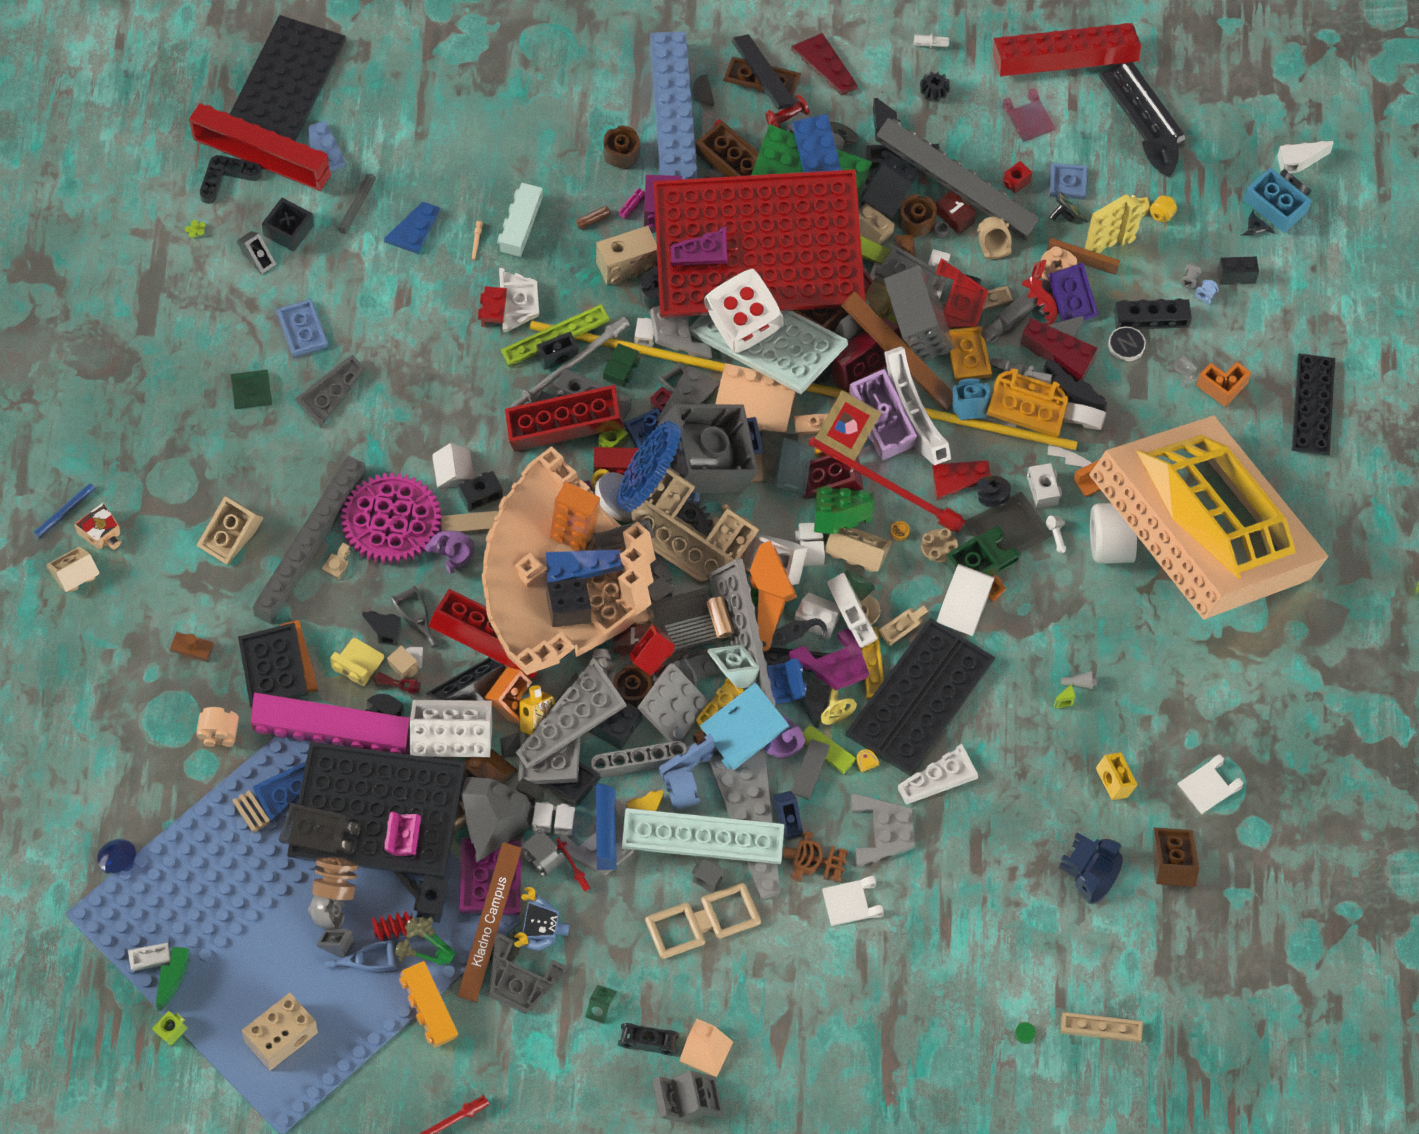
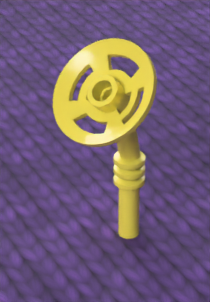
(836, 709)

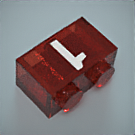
(955, 212)
(628, 639)

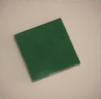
(251, 389)

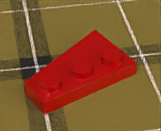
(953, 477)

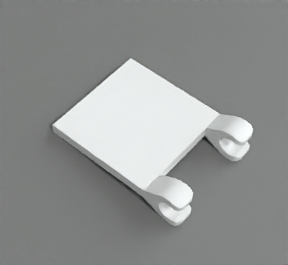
(1206, 787)
(848, 902)

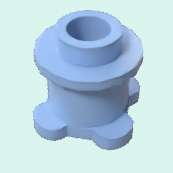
(1207, 291)

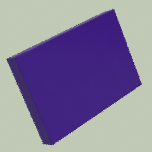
(1073, 293)

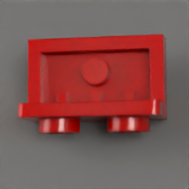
(493, 305)

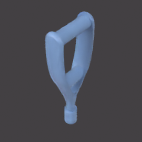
(358, 955)

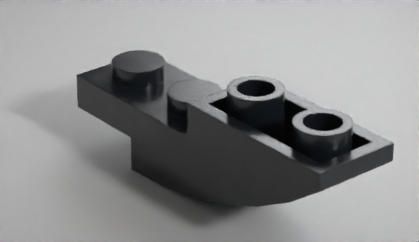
(1077, 393)

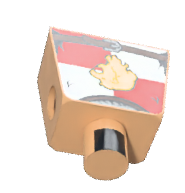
(99, 528)

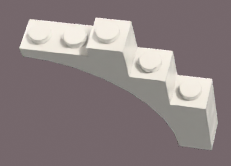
(928, 440)

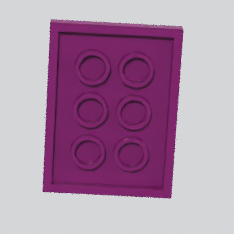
(477, 876)

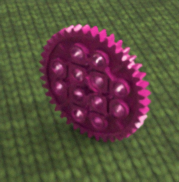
(365, 534)

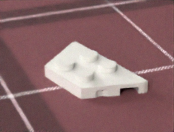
(520, 301)

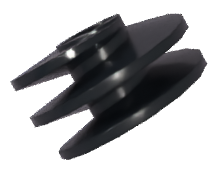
(993, 491)

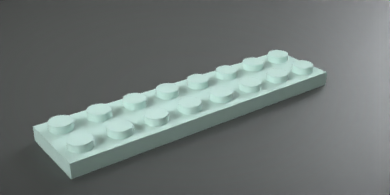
(703, 836)

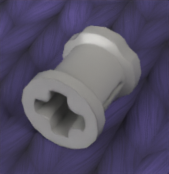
(1191, 275)

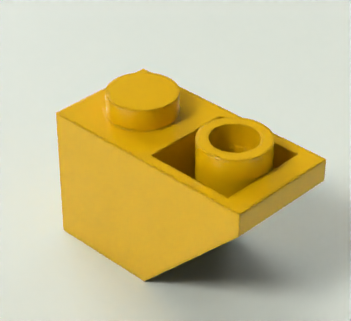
(650, 802)

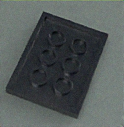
(273, 662)

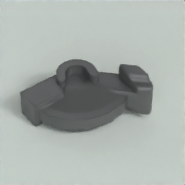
(1006, 365)

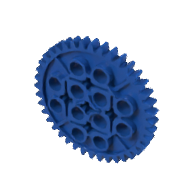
(648, 466)

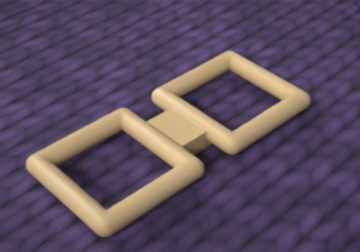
(703, 920)

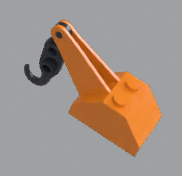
(774, 591)

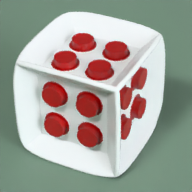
(744, 311)

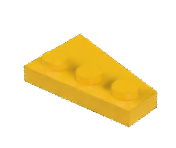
(723, 696)

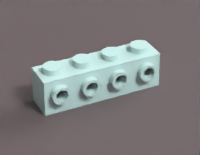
(520, 220)

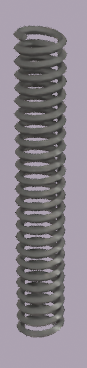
(353, 203)

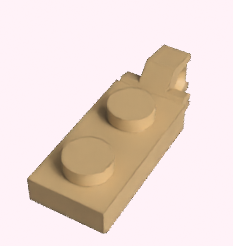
(902, 625)

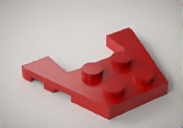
(965, 298)

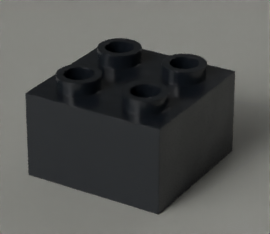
(287, 224)
(568, 602)

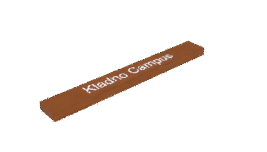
(489, 922)

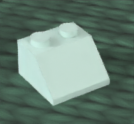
(736, 665)

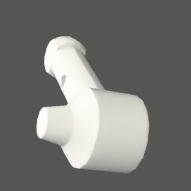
(1055, 523)

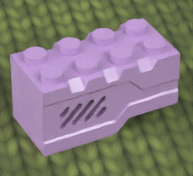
(893, 429)

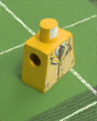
(534, 709)

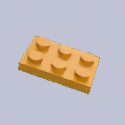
(970, 354)

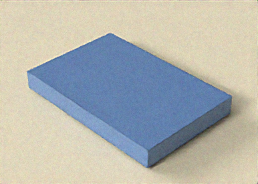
(302, 328)

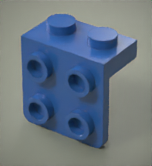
(787, 681)

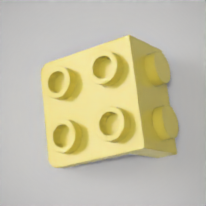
(357, 661)

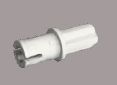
(929, 41)

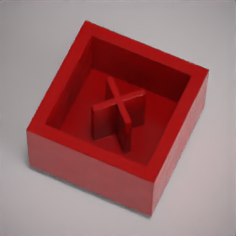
(652, 650)

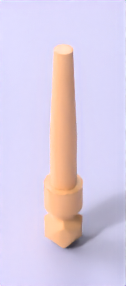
(478, 231)

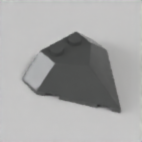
(493, 813)

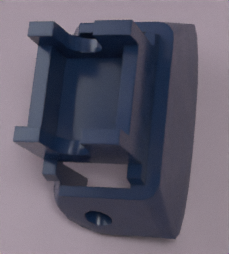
(1093, 868)

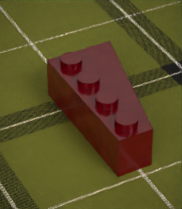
(1069, 352)

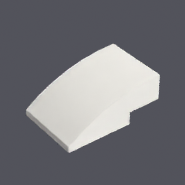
(965, 600)

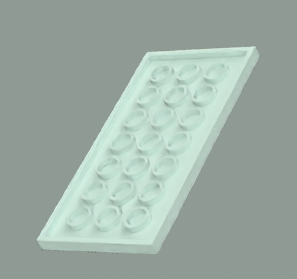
(789, 356)

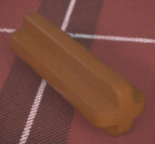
(593, 217)

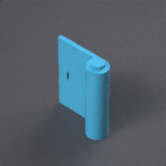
(744, 726)

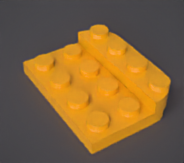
(1028, 402)

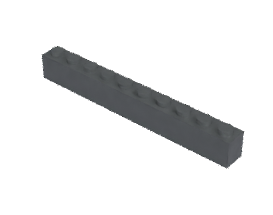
(956, 178)
(308, 540)

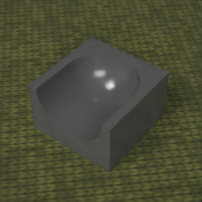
(714, 446)

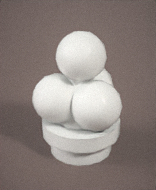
(603, 659)

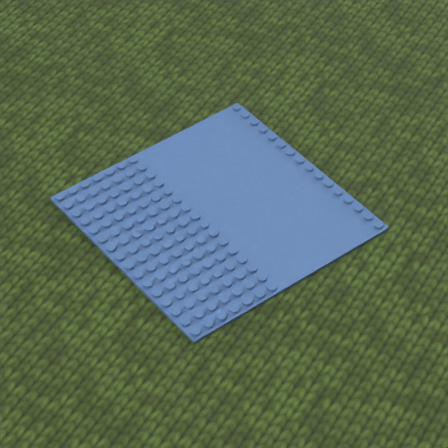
(253, 942)

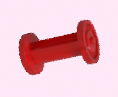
(787, 113)

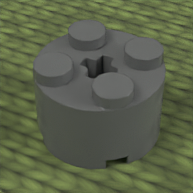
(542, 853)

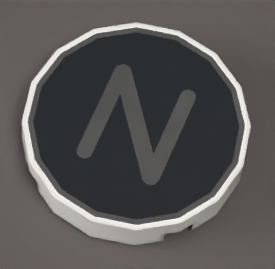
(1126, 344)

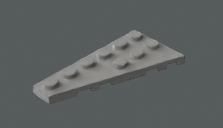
(577, 711)

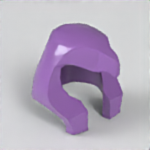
(454, 546)
(786, 743)

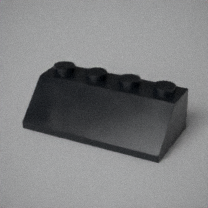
(470, 684)

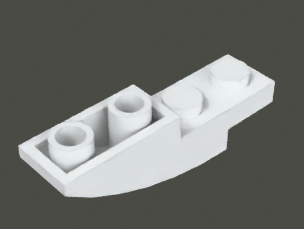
(852, 610)

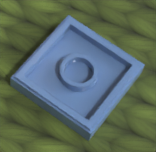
(1068, 180)

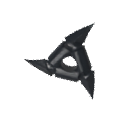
(1256, 230)

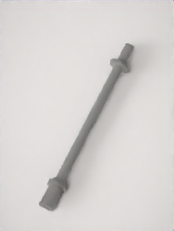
(611, 332)

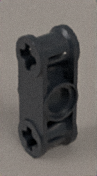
(659, 1036)

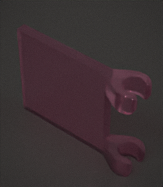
(1030, 119)

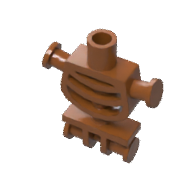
(796, 855)

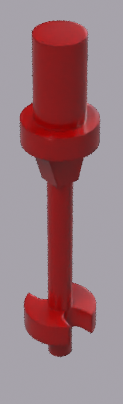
(579, 876)

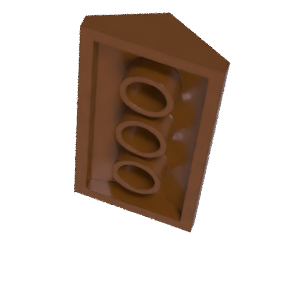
(740, 74)

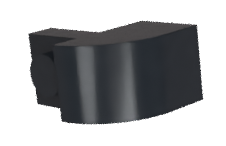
(385, 704)

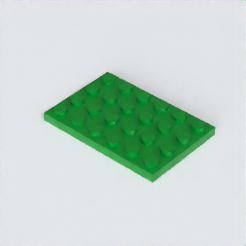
(781, 156)

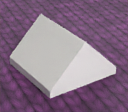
(452, 466)

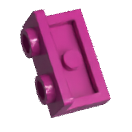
(402, 834)

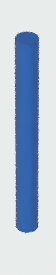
(64, 510)

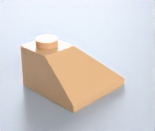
(706, 1048)

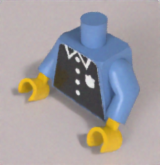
(540, 923)

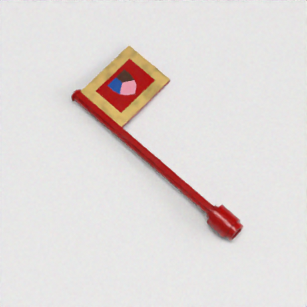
(844, 437)

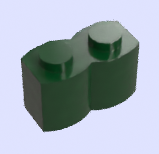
(621, 365)

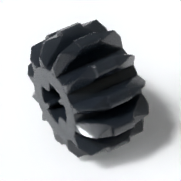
(934, 86)

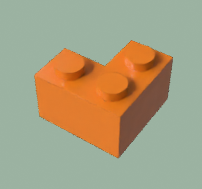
(1221, 385)
(507, 693)

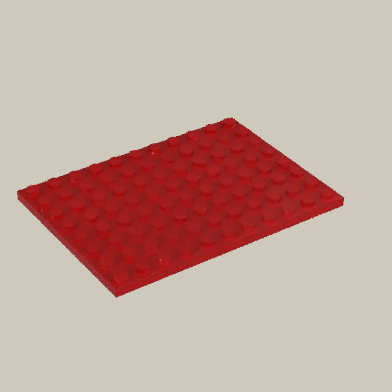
(786, 227)

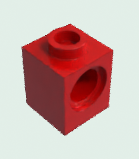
(1019, 171)

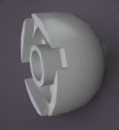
(326, 912)

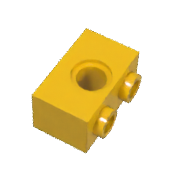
(1116, 776)

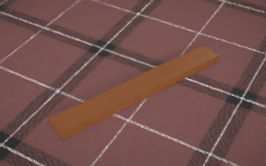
(890, 340)

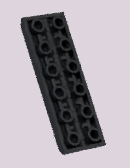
(1140, 102)
(1313, 404)

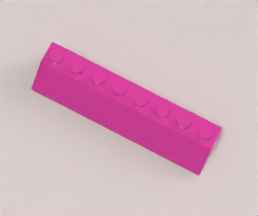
(329, 724)

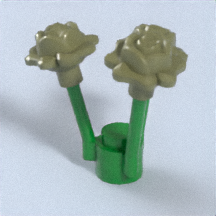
(422, 928)

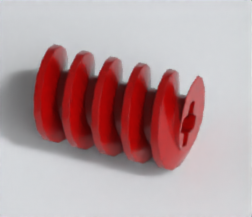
(391, 926)

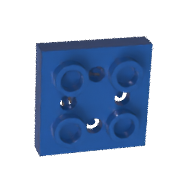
(641, 426)

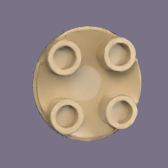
(937, 544)

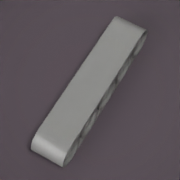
(628, 757)

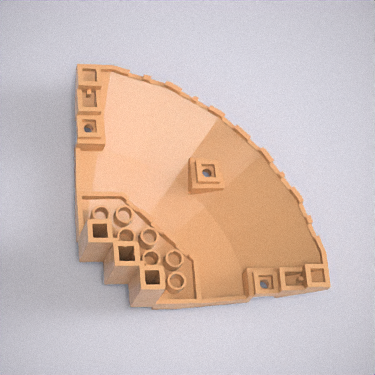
(518, 597)

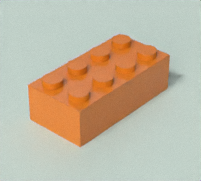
(574, 517)

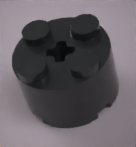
(650, 288)

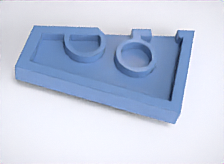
(322, 139)

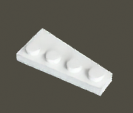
(948, 772)

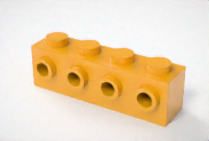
(429, 1004)

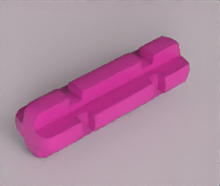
(631, 203)

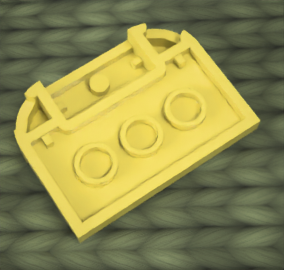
(1114, 224)

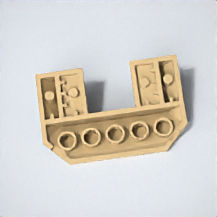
(682, 542)

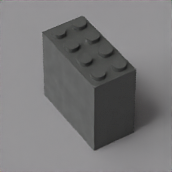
(919, 313)

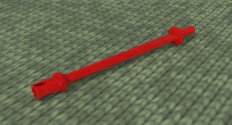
(467, 1110)

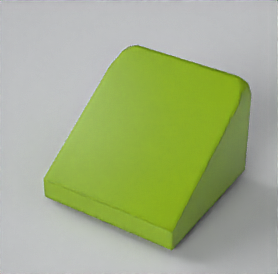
(1066, 698)

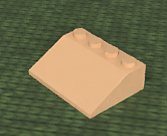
(761, 397)

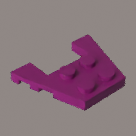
(839, 667)

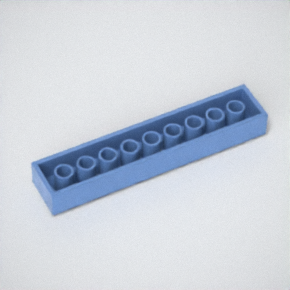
(673, 104)

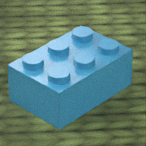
(1277, 200)

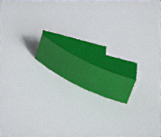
(172, 976)

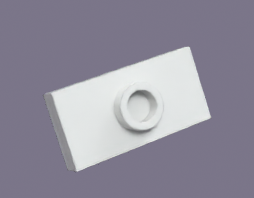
(149, 956)

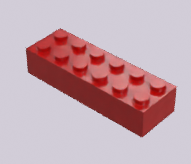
(564, 418)
(469, 624)

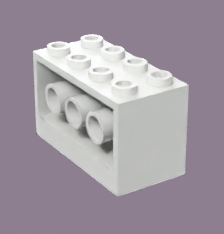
(451, 728)

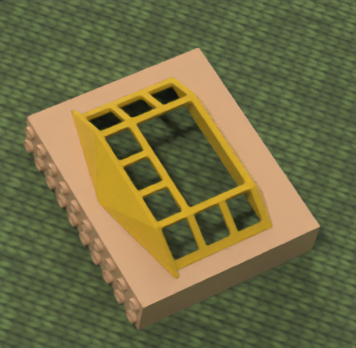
(1184, 532)

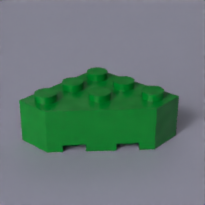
(841, 509)

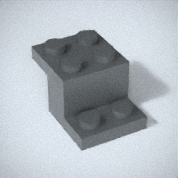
(687, 1097)

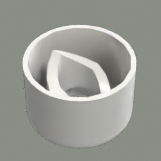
(1111, 536)

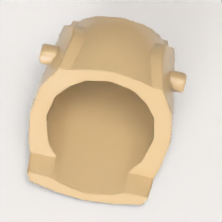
(994, 238)

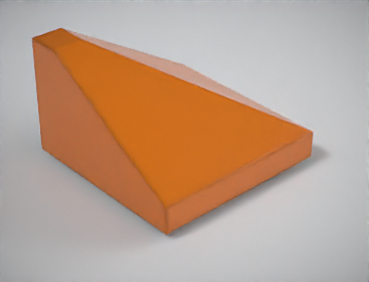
(996, 589)

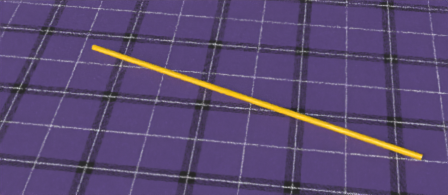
(826, 390)

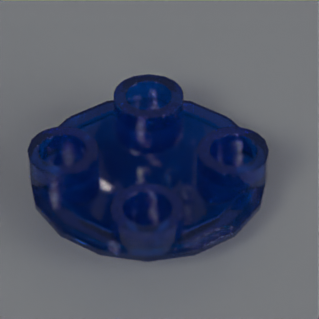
(116, 856)

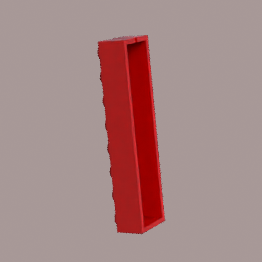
(1066, 49)
(260, 146)

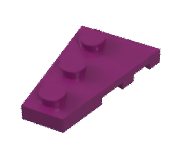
(702, 250)

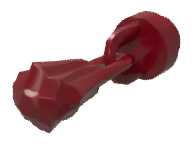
(383, 679)

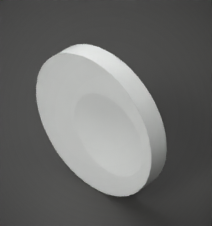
(607, 490)

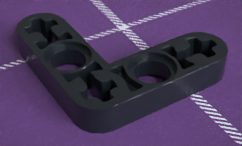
(220, 171)

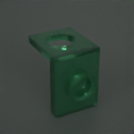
(600, 998)

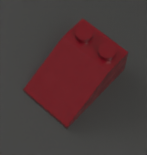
(831, 473)

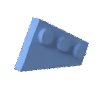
(695, 755)

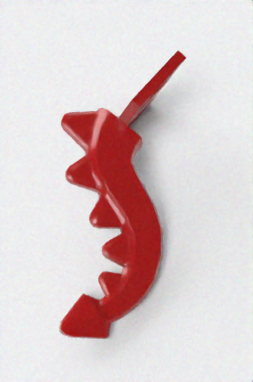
(1038, 292)

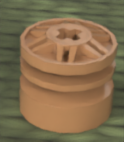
(335, 876)

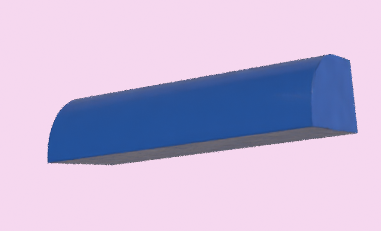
(606, 827)

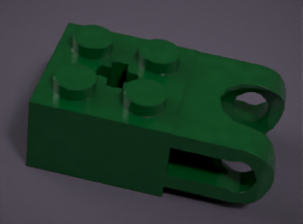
(983, 554)

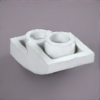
(1085, 415)

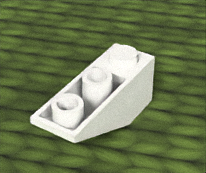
(1300, 156)

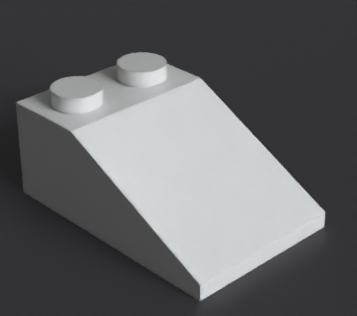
(790, 553)

